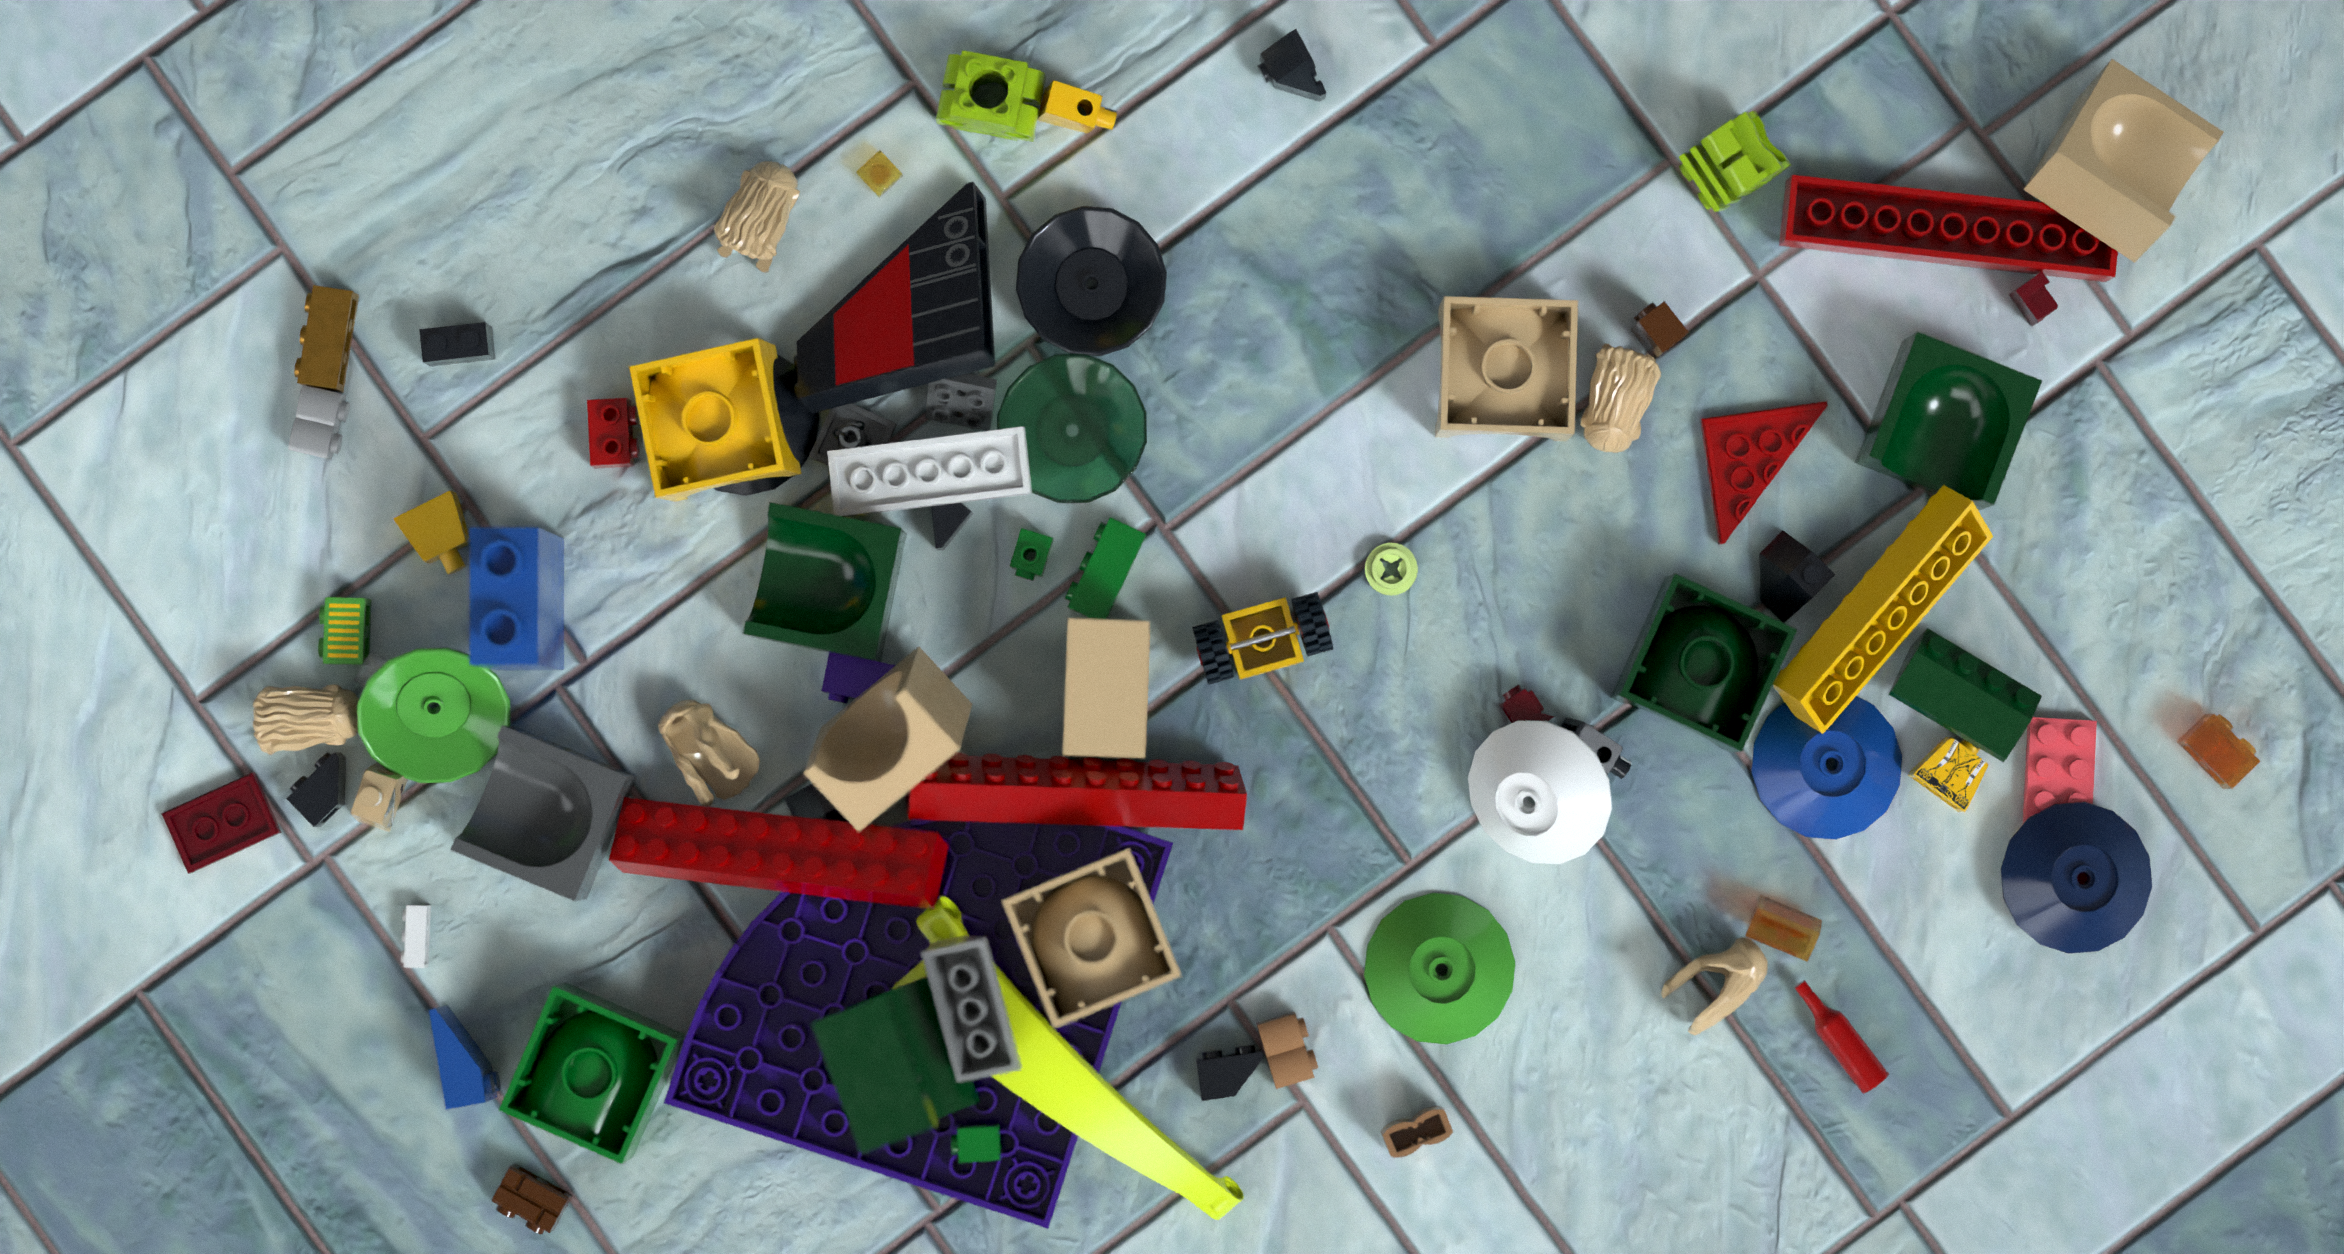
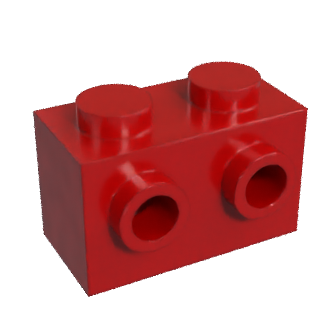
(612, 432)

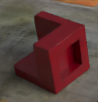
(2034, 299)

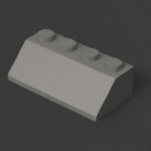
(971, 1008)

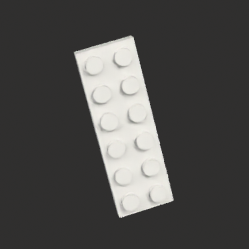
(929, 472)

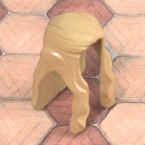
(758, 213)
(1618, 397)
(303, 717)
(708, 751)
(1743, 971)

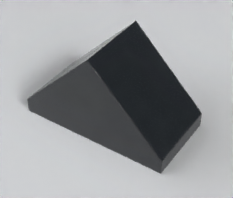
(948, 521)

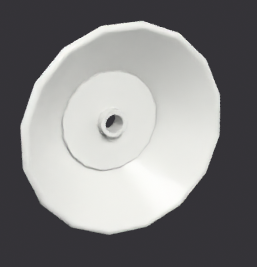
(1558, 774)

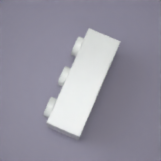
(416, 936)

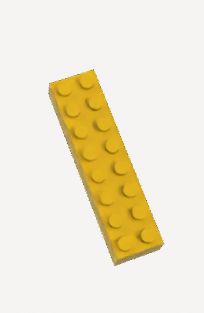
(1883, 609)

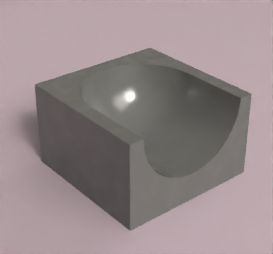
(546, 814)

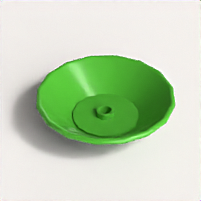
(429, 741)
(1404, 961)

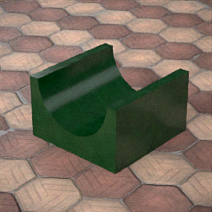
(892, 1065)

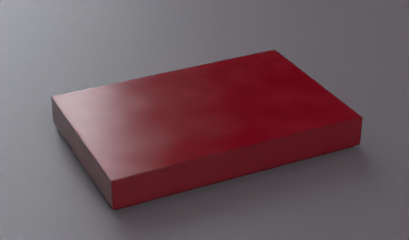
(221, 823)

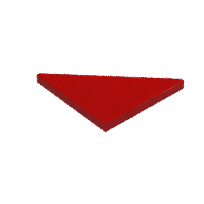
(1747, 454)

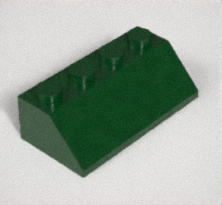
(1965, 694)

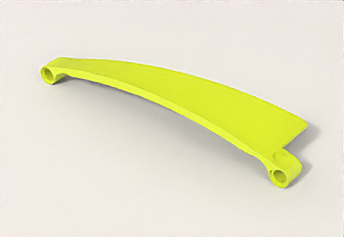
(1077, 1097)

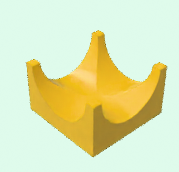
(711, 419)

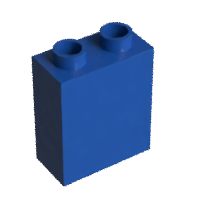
(516, 599)

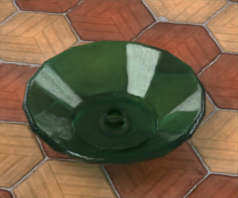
(1097, 401)

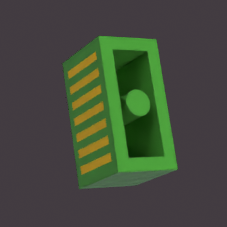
(345, 630)

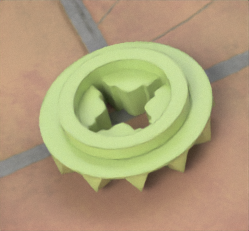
(1407, 569)

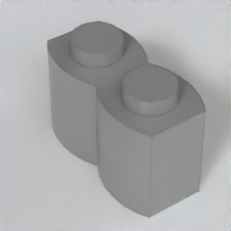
(318, 422)

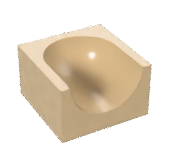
(2122, 160)
(1106, 688)
(888, 739)
(1091, 938)

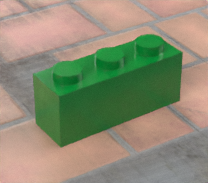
(1105, 569)

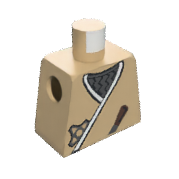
(378, 797)

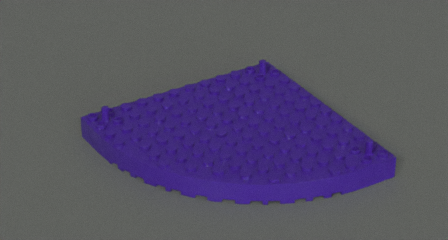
(808, 956)

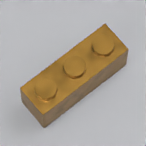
(326, 338)

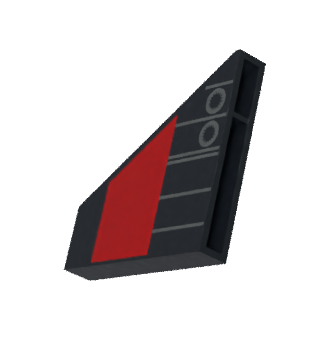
(909, 319)

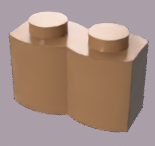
(1286, 1050)
(1425, 1127)

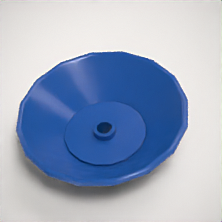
(1822, 801)

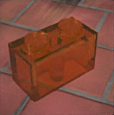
(2219, 750)
(1783, 928)

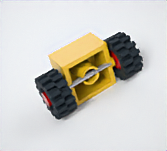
(1262, 638)

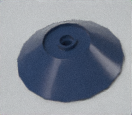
(2043, 872)

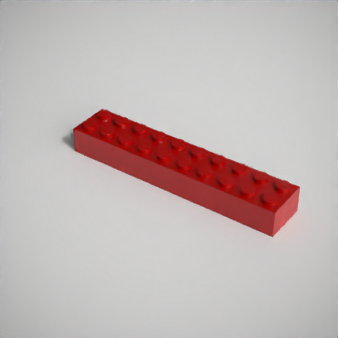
(1940, 229)
(1081, 792)
(779, 853)

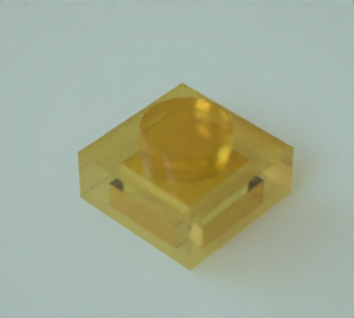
(879, 173)

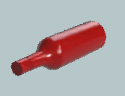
(1844, 1042)

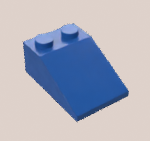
(463, 1067)

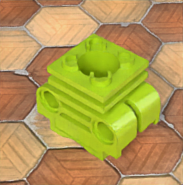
(1008, 121)
(1733, 162)

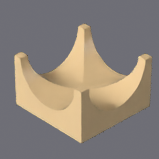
(1507, 367)

